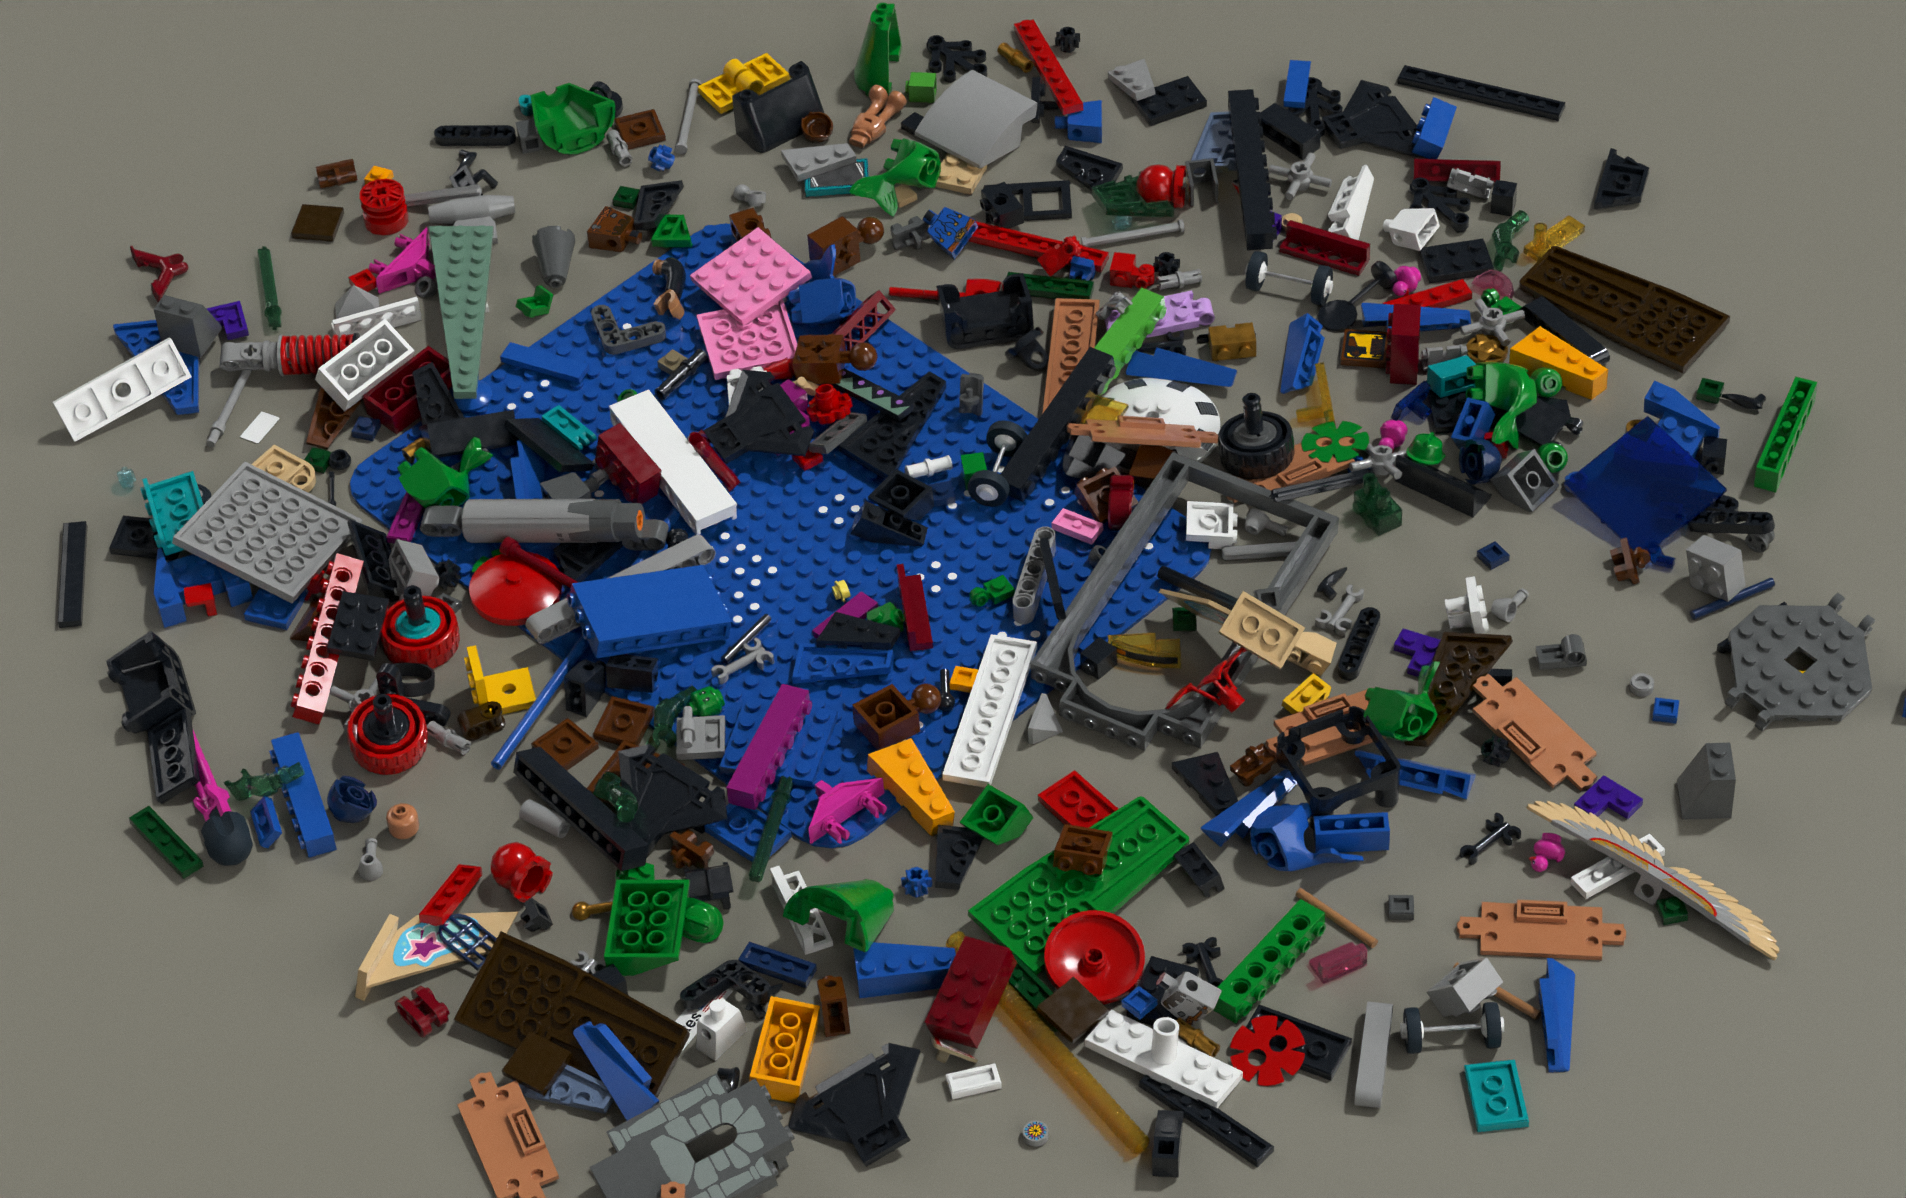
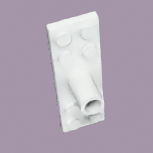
(141, 379)
(1163, 1057)

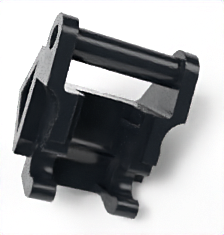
(711, 884)

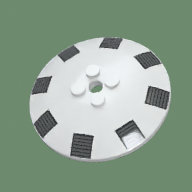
(1173, 402)

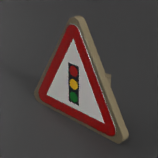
(946, 1049)

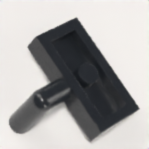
(1037, 92)
(465, 177)

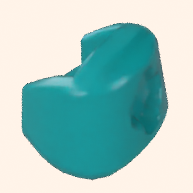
(525, 105)

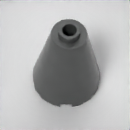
(554, 253)

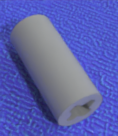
(544, 818)

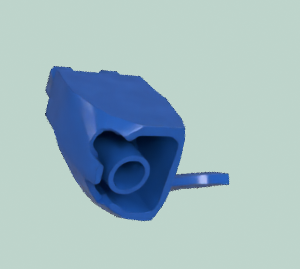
(826, 297)
(1280, 839)

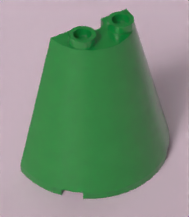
(879, 46)
(572, 118)
(861, 903)

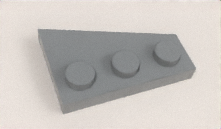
(1133, 79)
(817, 160)

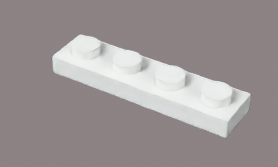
(1607, 872)

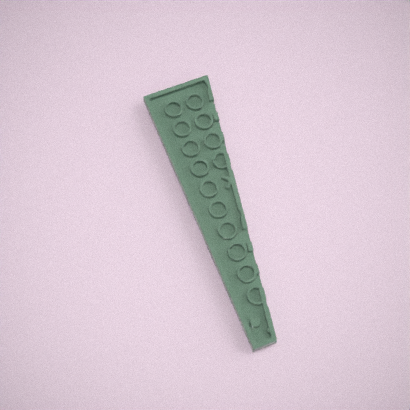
(462, 278)

